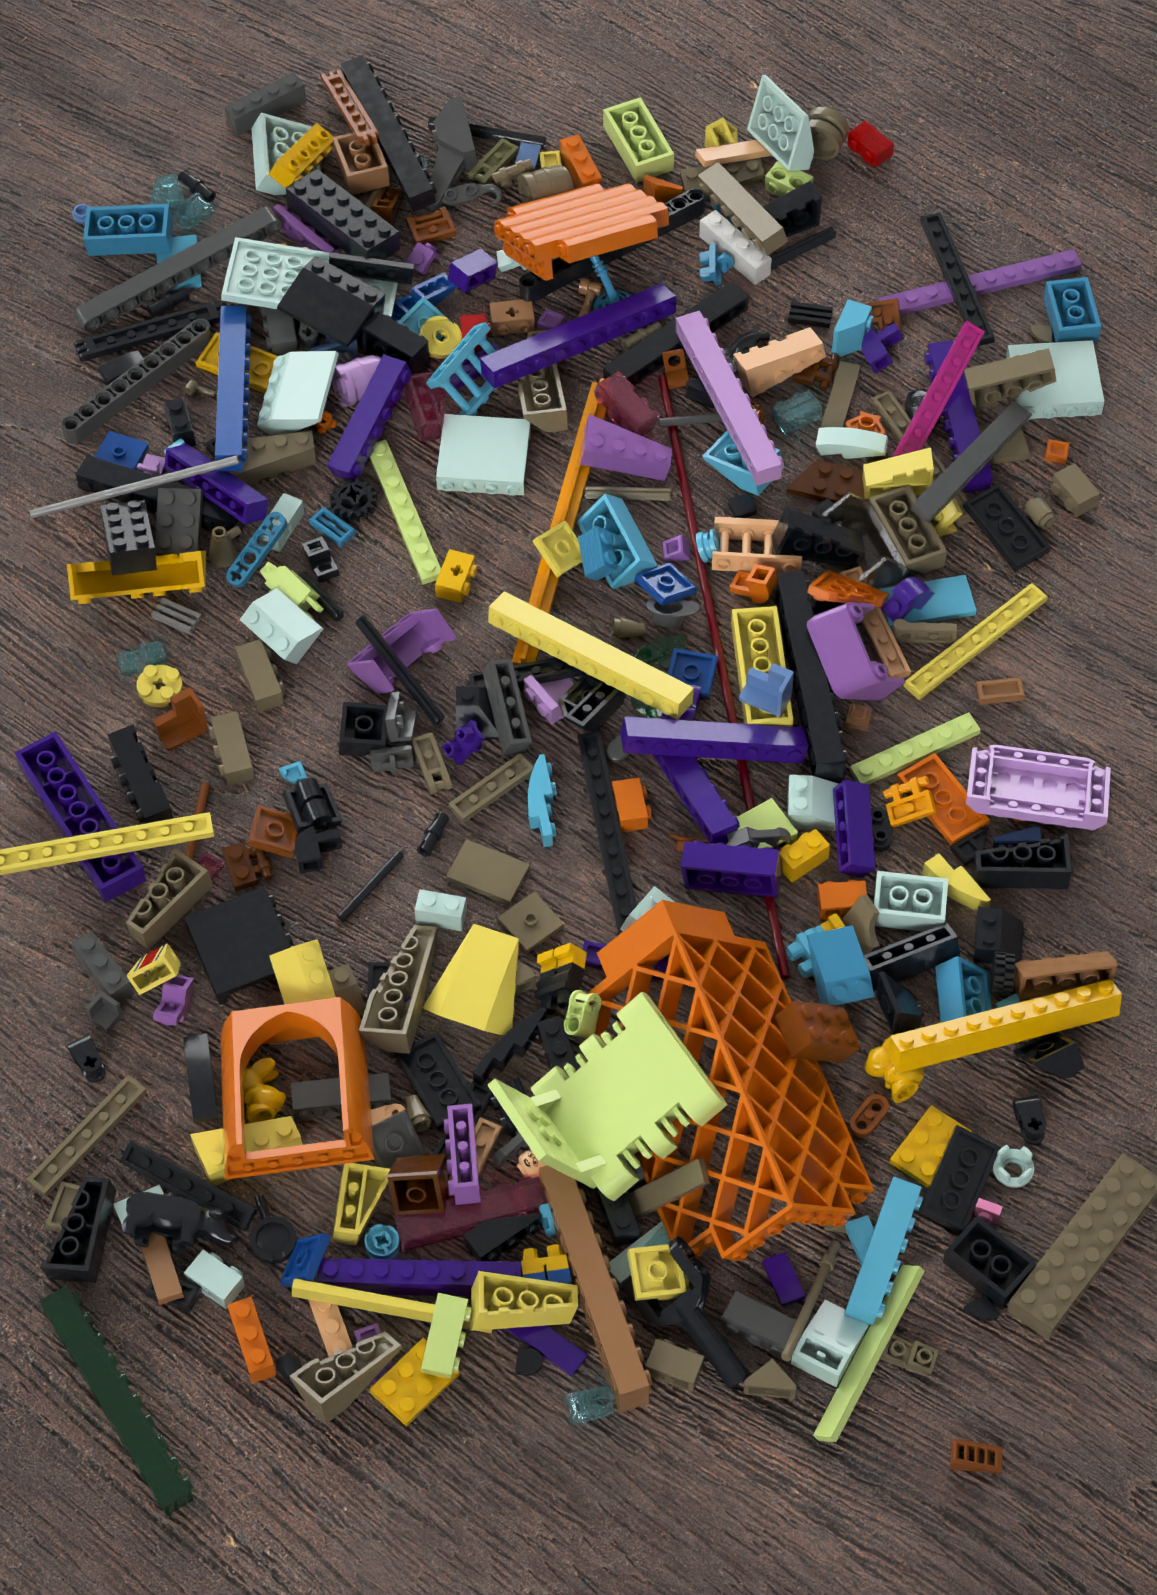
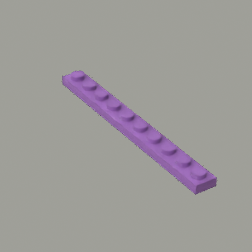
(990, 281)

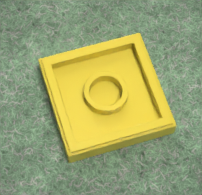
(559, 548)

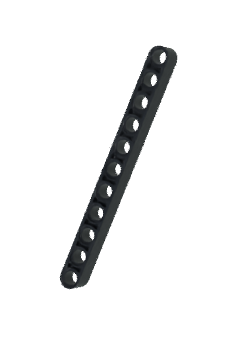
(680, 211)

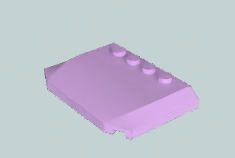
(1038, 787)

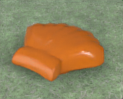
(866, 422)

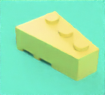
(357, 1200)

